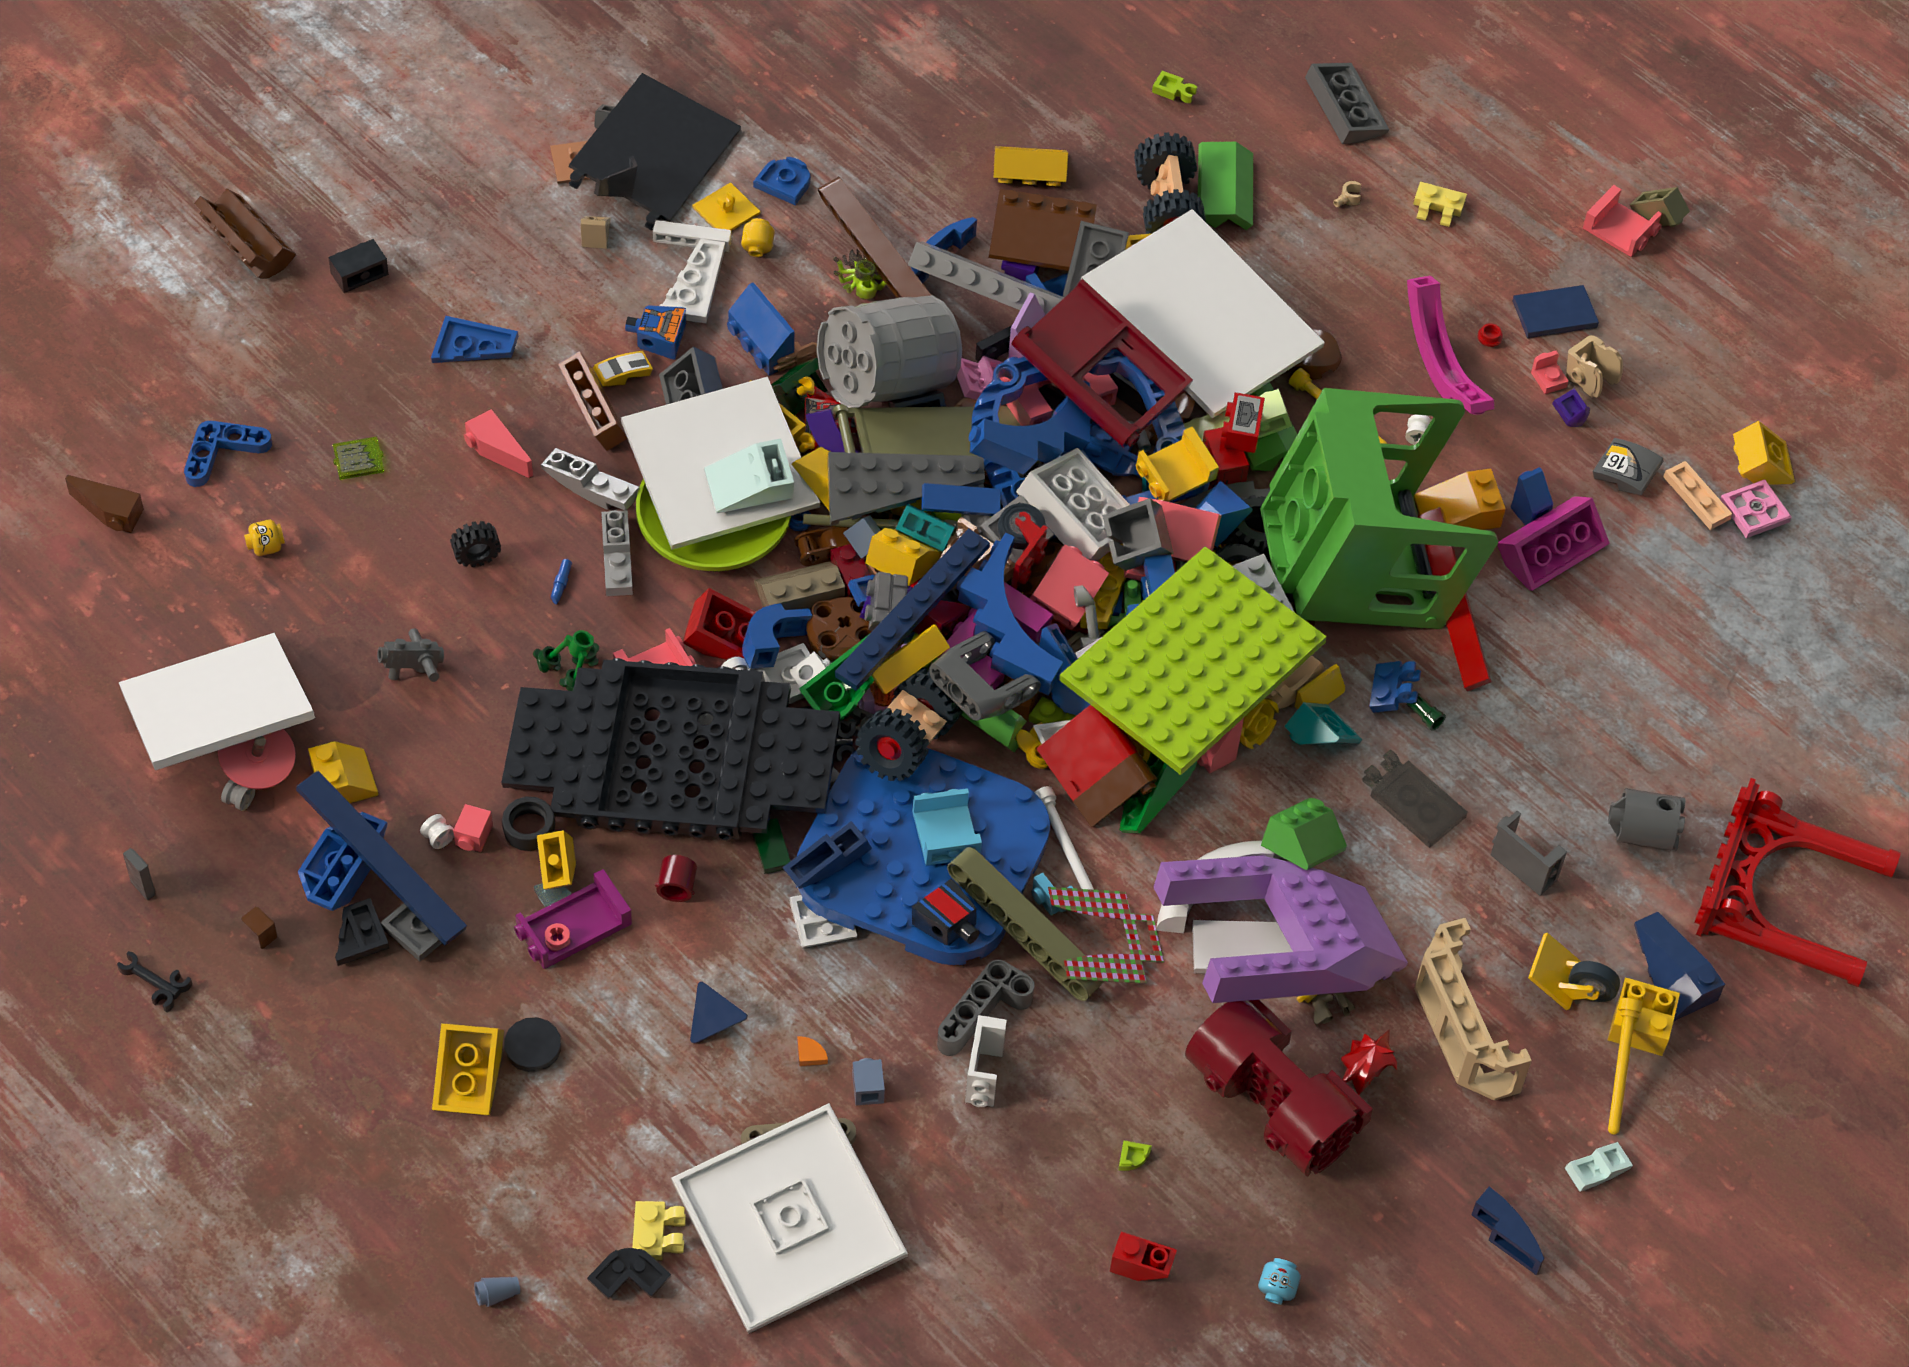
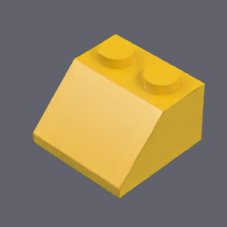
(1762, 455)
(345, 769)

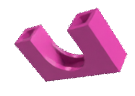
(1027, 613)

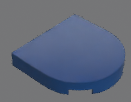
(784, 179)

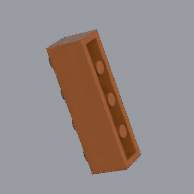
(593, 401)

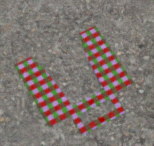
(1107, 966)

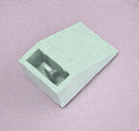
(751, 477)

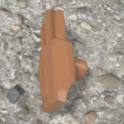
(800, 355)

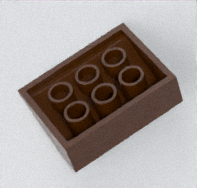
(1037, 228)

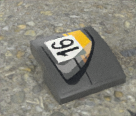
(1628, 466)

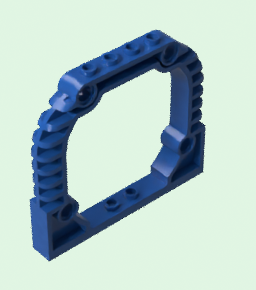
(1021, 372)

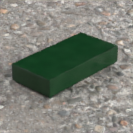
(772, 848)

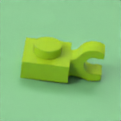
(1048, 712)

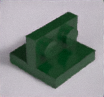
(786, 386)

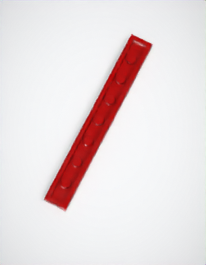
(1461, 622)

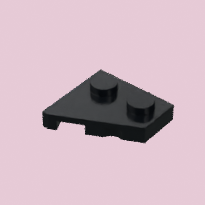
(360, 933)

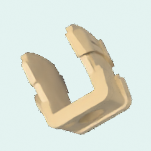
(1594, 362)

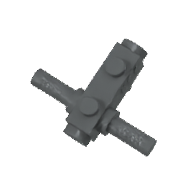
(419, 654)

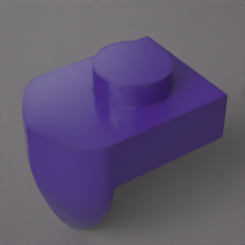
(1572, 408)

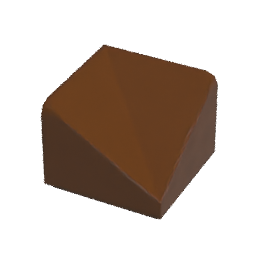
(261, 926)

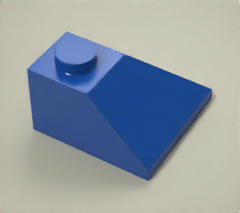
(1229, 505)

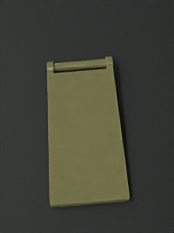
(912, 429)

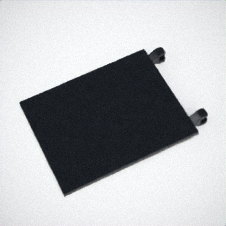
(670, 140)

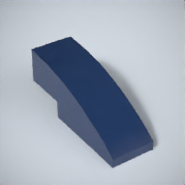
(827, 856)
(1508, 1230)

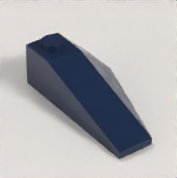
(1677, 965)

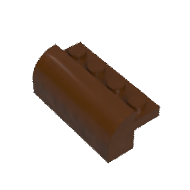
(246, 234)

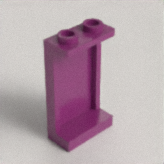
(588, 915)

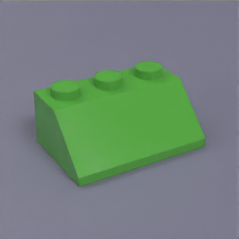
(1305, 834)

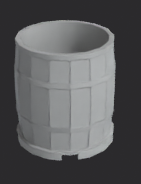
(889, 349)

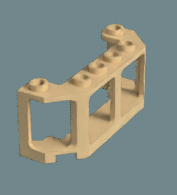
(1459, 1022)

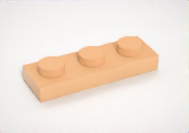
(1697, 495)

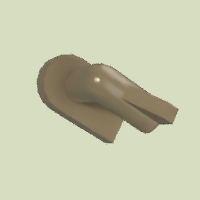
(1322, 1013)

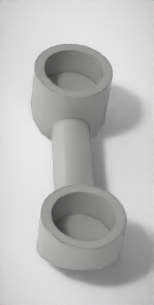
(1082, 599)

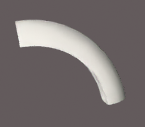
(1174, 917)

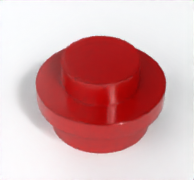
(1490, 335)

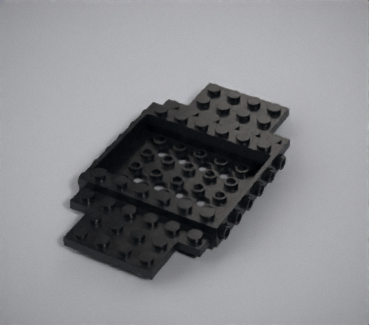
(589, 744)

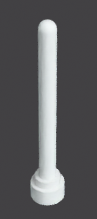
(1048, 797)

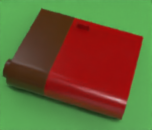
(1096, 764)

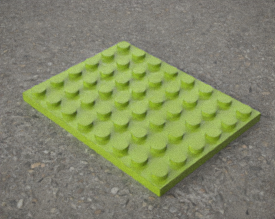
(1192, 659)

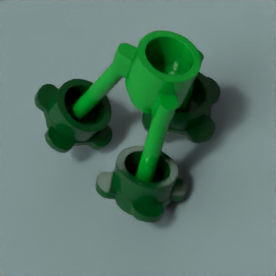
(580, 647)

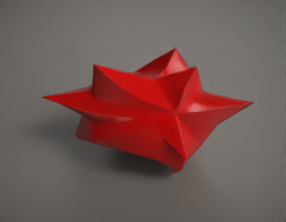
(1367, 1060)

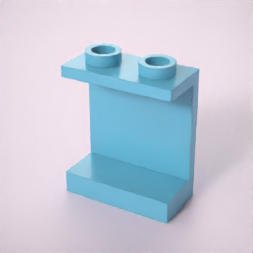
(944, 825)

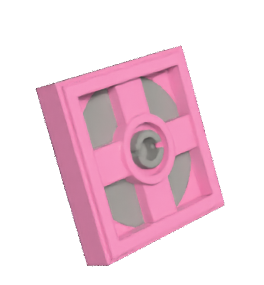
(1756, 508)

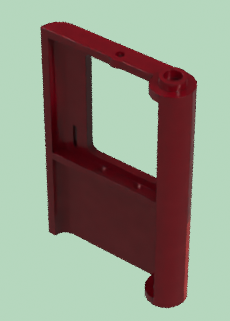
(1077, 338)

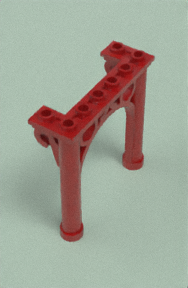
(1728, 916)

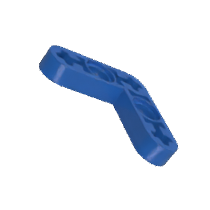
(217, 440)

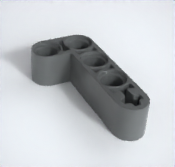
(971, 1006)

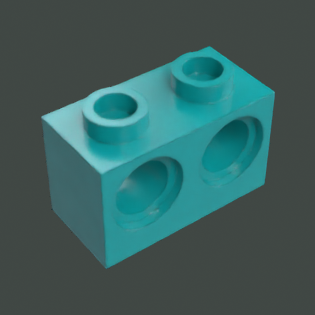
(925, 527)

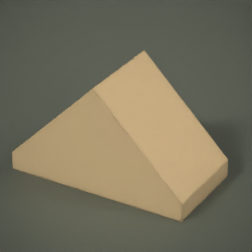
(595, 231)

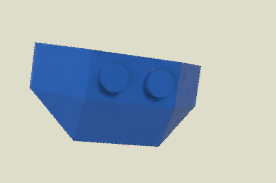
(1056, 645)
(334, 869)

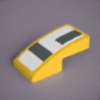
(620, 367)

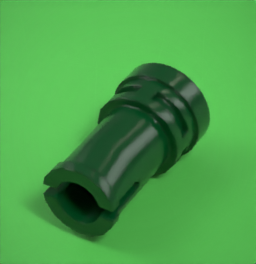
(1430, 715)

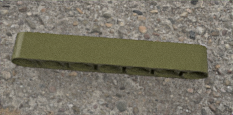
(1019, 918)

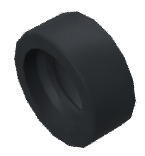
(522, 806)

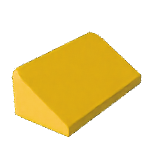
(1323, 688)

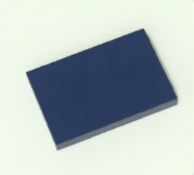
(1555, 311)

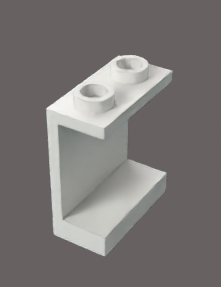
(990, 1041)

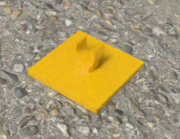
(726, 208)

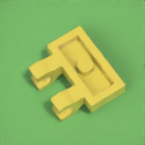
(1439, 199)
(650, 1225)

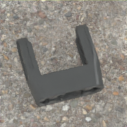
(971, 691)

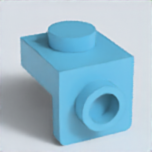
(1041, 894)

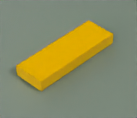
(910, 659)

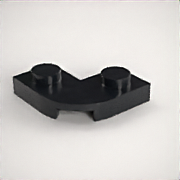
(627, 1264)

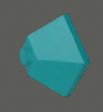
(1320, 726)

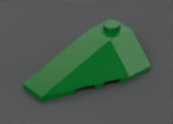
(830, 693)
(1141, 809)

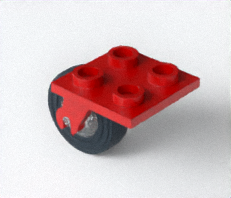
(1030, 532)

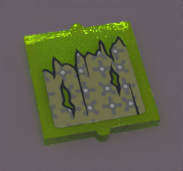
(358, 458)

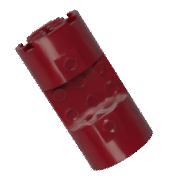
(1308, 1116)

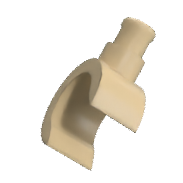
(1345, 197)

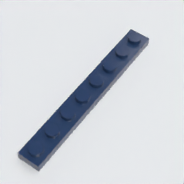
(912, 609)

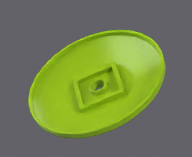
(713, 554)

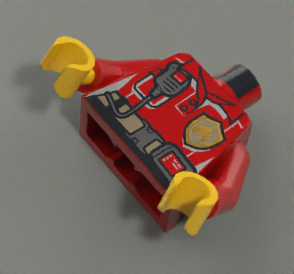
(816, 401)

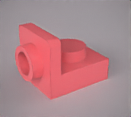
(1548, 373)

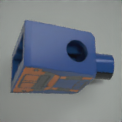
(659, 329)

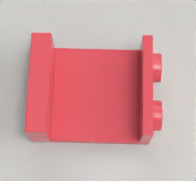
(1620, 225)
(1057, 587)
(666, 652)

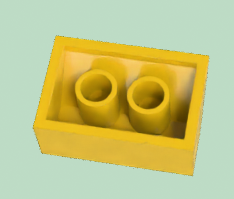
(1030, 165)

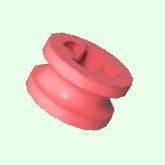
(557, 929)

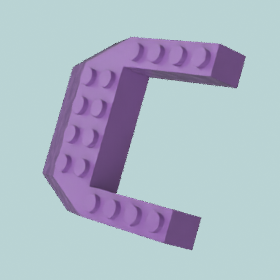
(1326, 920)

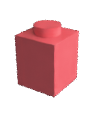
(472, 828)

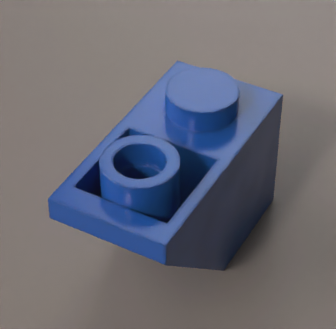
(1531, 496)

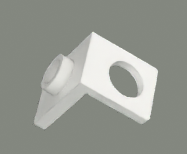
(813, 661)

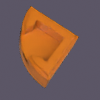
(810, 1052)

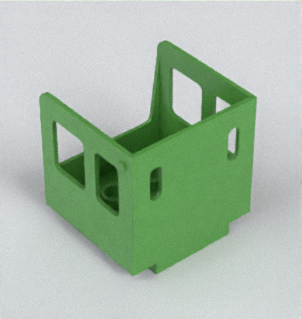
(1339, 520)

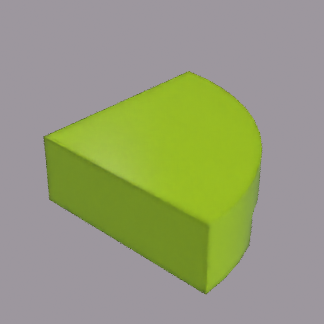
(1133, 1155)

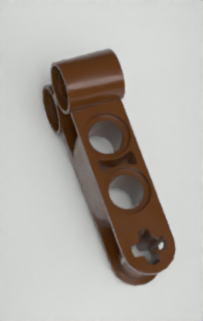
(825, 539)

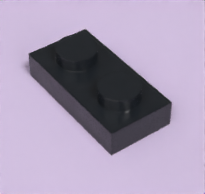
(994, 345)

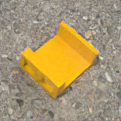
(1178, 467)

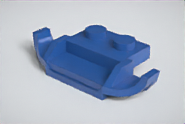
(1109, 455)

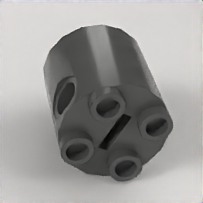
(1647, 819)

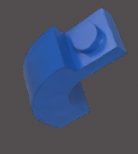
(767, 624)

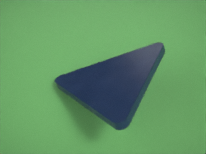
(713, 1014)

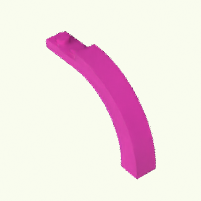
(1436, 348)

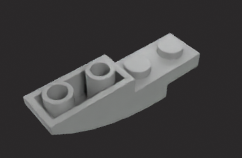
(586, 481)
(616, 553)

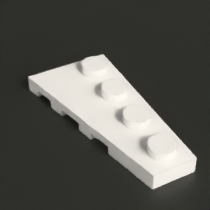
(697, 281)

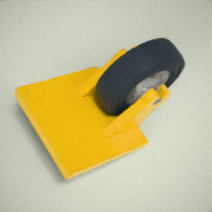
(1568, 978)

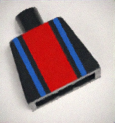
(946, 915)

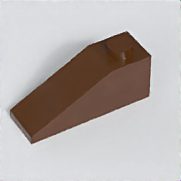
(111, 505)

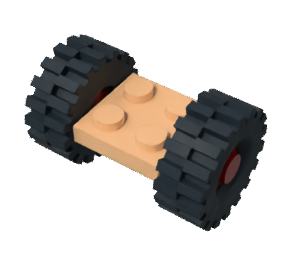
(1163, 167)
(898, 737)

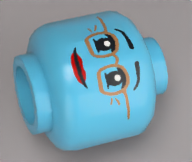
(1279, 1281)

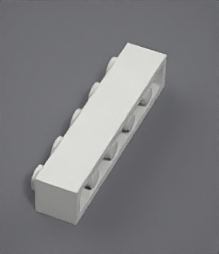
(688, 234)

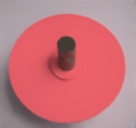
(259, 761)

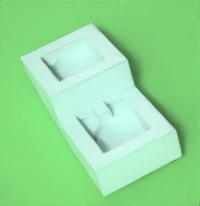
(1599, 1167)

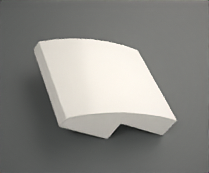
(815, 929)

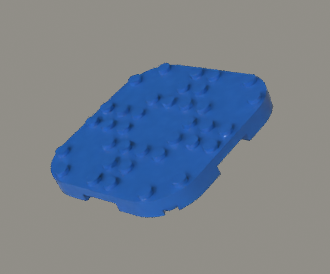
(893, 875)

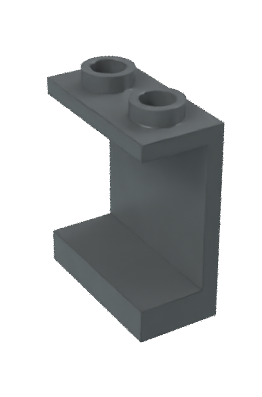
(1523, 860)

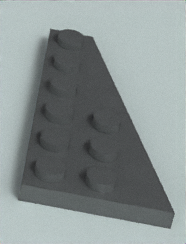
(888, 481)

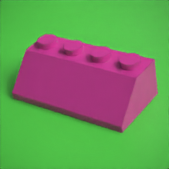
(1554, 542)

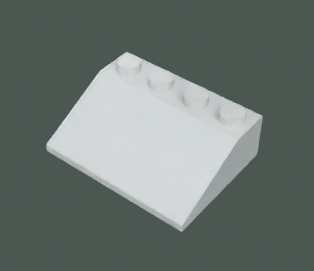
(1073, 500)

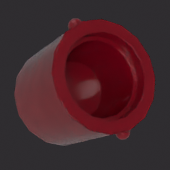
(676, 878)

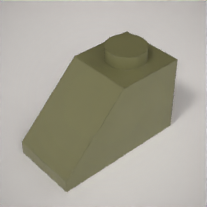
(1667, 201)

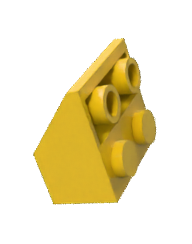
(1654, 1022)

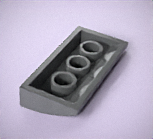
(1346, 102)

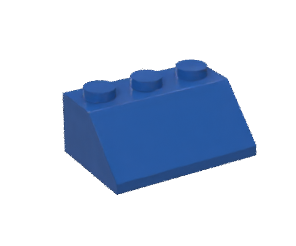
(760, 329)

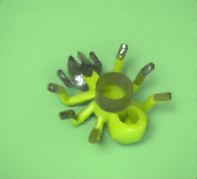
(862, 275)

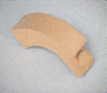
(1286, 692)

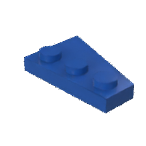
(472, 341)

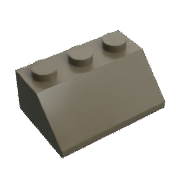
(801, 587)

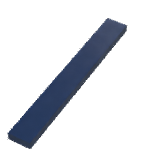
(381, 858)

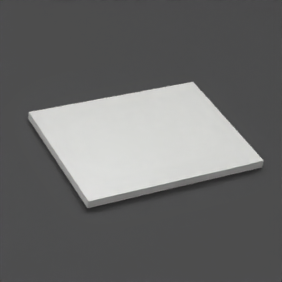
(1205, 311)

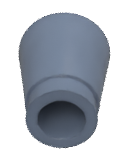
(495, 1289)

